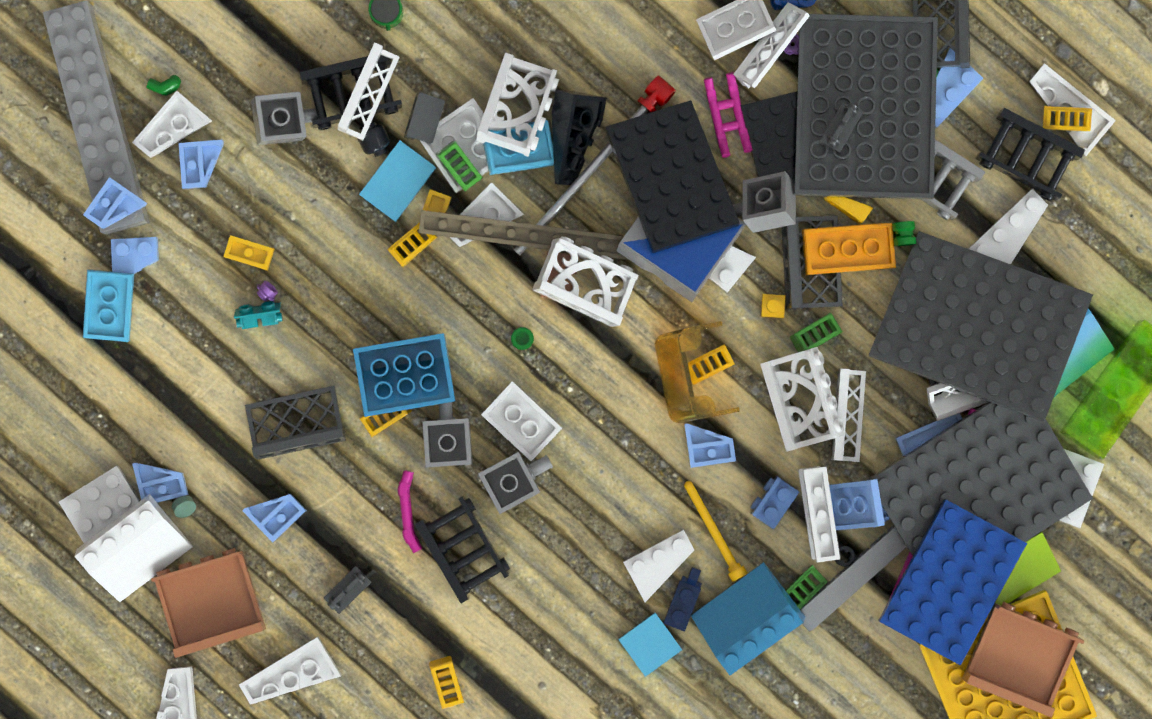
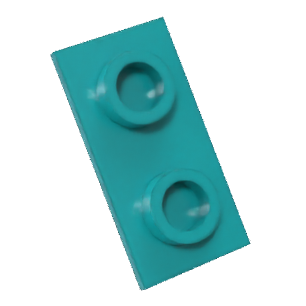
(266, 312)

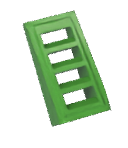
(445, 151)
(800, 344)
(804, 576)

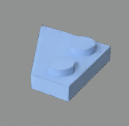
(198, 162)
(112, 204)
(133, 254)
(708, 447)
(159, 482)
(275, 515)

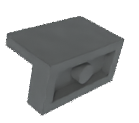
(424, 118)

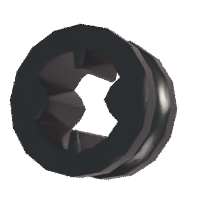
(852, 556)

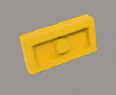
(249, 252)

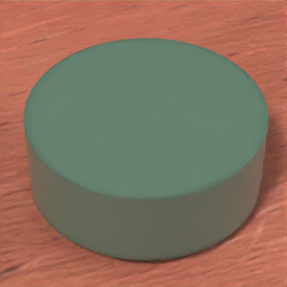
(183, 506)

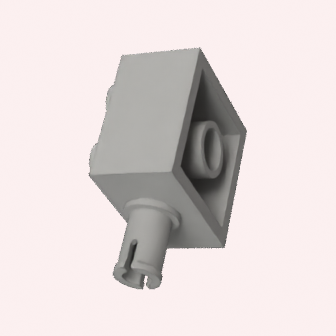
(280, 118)
(768, 202)
(447, 439)
(513, 480)

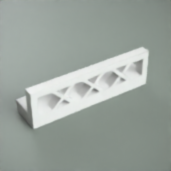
(771, 46)
(362, 83)
(841, 398)
(950, 401)

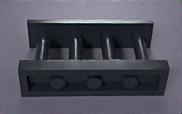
(335, 74)
(1048, 142)
(451, 568)

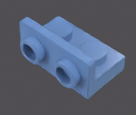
(774, 502)

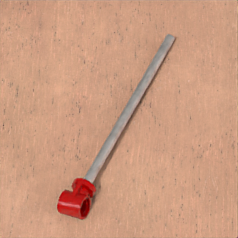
(658, 93)

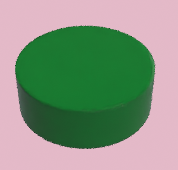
(522, 338)

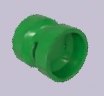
(904, 233)

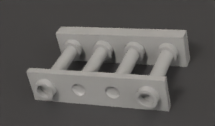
(969, 174)

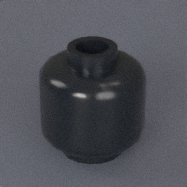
(375, 140)

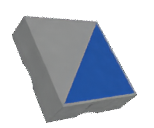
(683, 266)

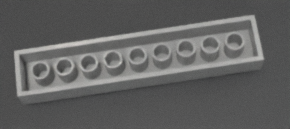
(93, 104)

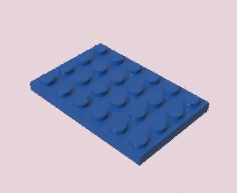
(952, 582)

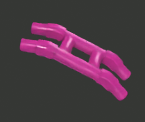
(715, 107)
(406, 511)

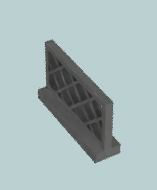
(961, 28)
(793, 267)
(295, 442)

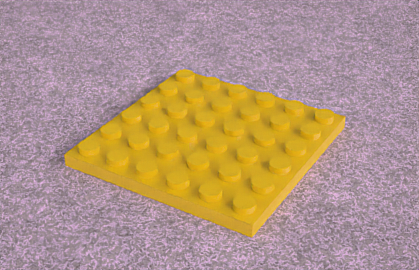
(970, 702)

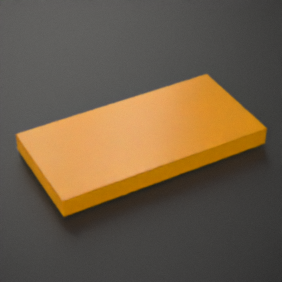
(848, 248)

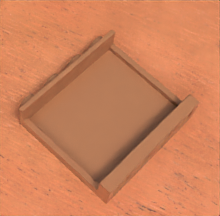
(209, 602)
(1021, 658)

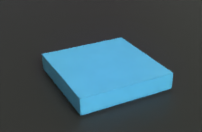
(650, 644)

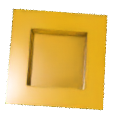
(437, 202)
(773, 306)

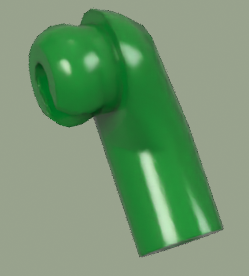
(166, 87)

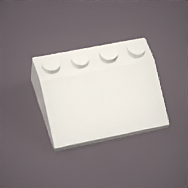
(133, 548)

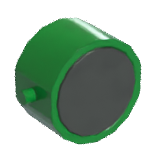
(386, 13)

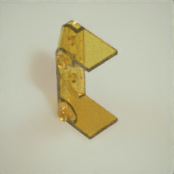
(676, 378)

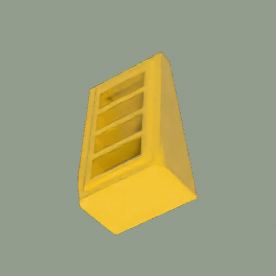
(1086, 121)
(853, 209)
(411, 255)
(729, 362)
(372, 429)
(440, 664)

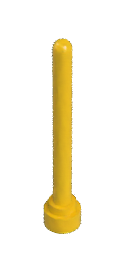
(735, 569)

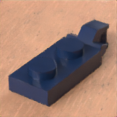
(684, 601)

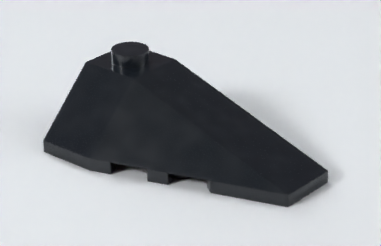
(573, 125)

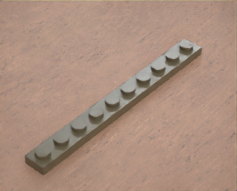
(514, 232)

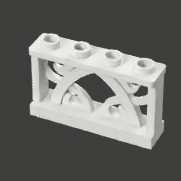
(509, 77)
(556, 288)
(780, 398)
(819, 514)

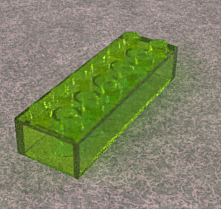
(1114, 395)

